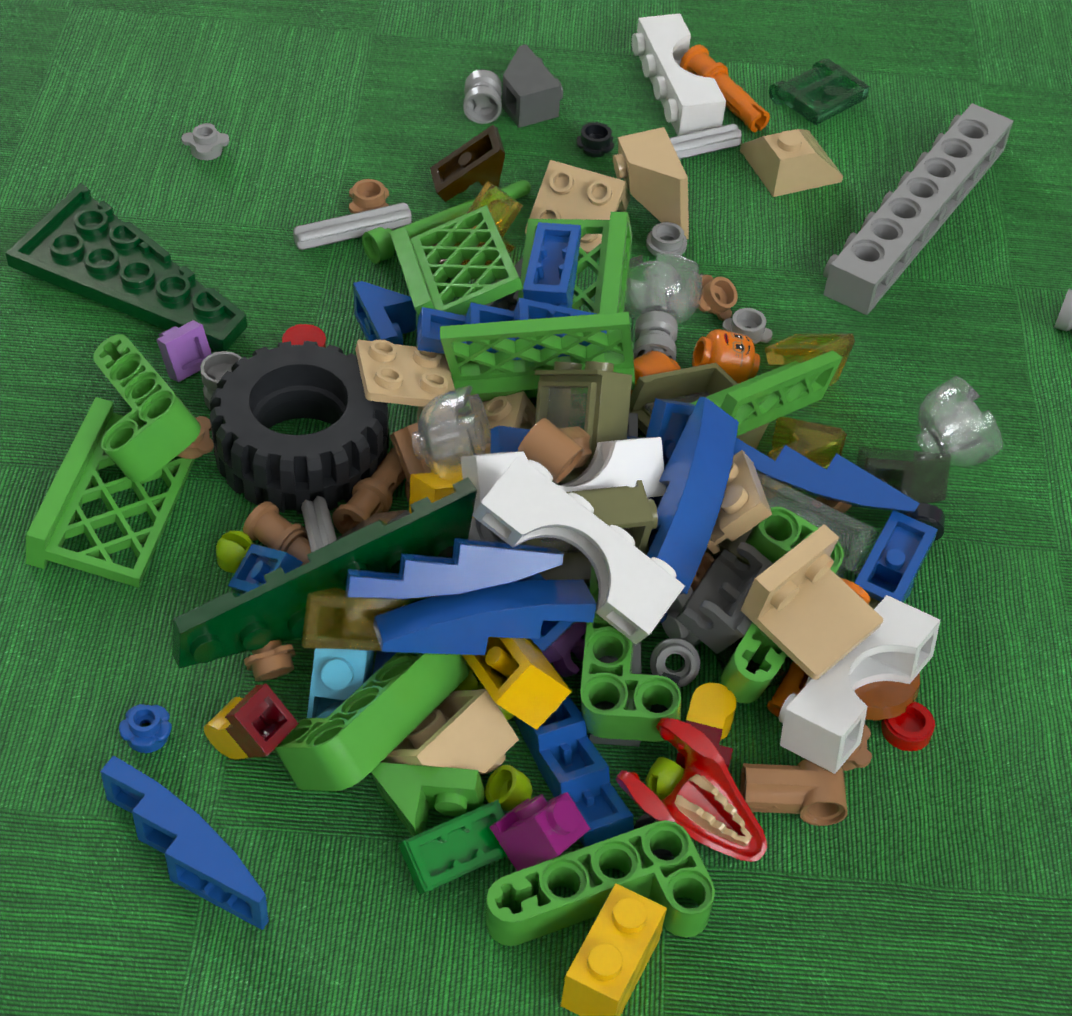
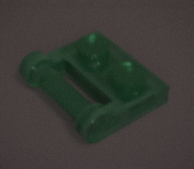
(820, 91)

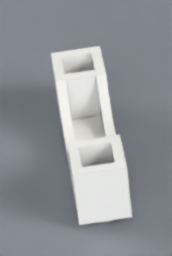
(688, 99)
(613, 465)
(631, 585)
(827, 715)

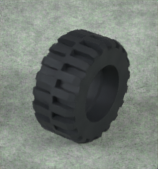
(287, 386)

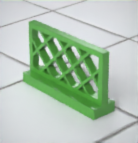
(613, 262)
(427, 277)
(499, 375)
(72, 489)

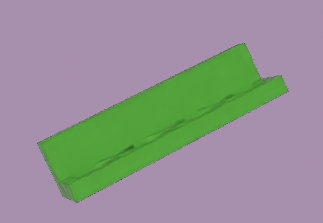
(777, 391)

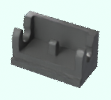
(716, 603)

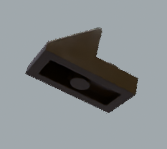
(474, 161)

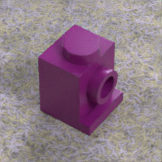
(539, 829)

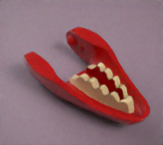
(704, 799)

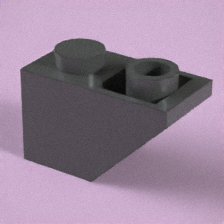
(529, 89)

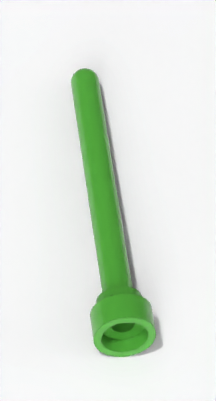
(378, 241)

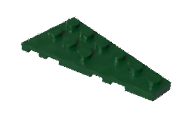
(118, 265)
(278, 607)

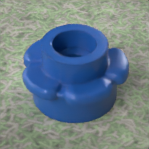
(146, 738)

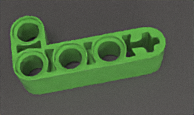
(157, 424)
(756, 645)
(618, 685)
(371, 722)
(542, 912)

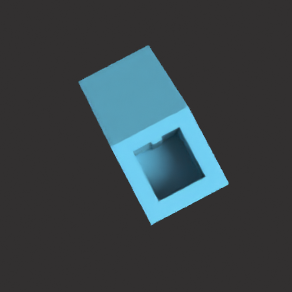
(336, 677)

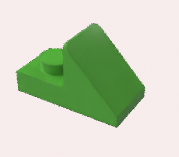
(416, 789)

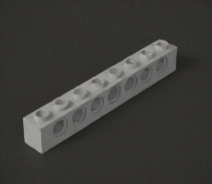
(916, 209)

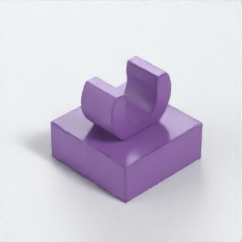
(183, 349)
(561, 650)

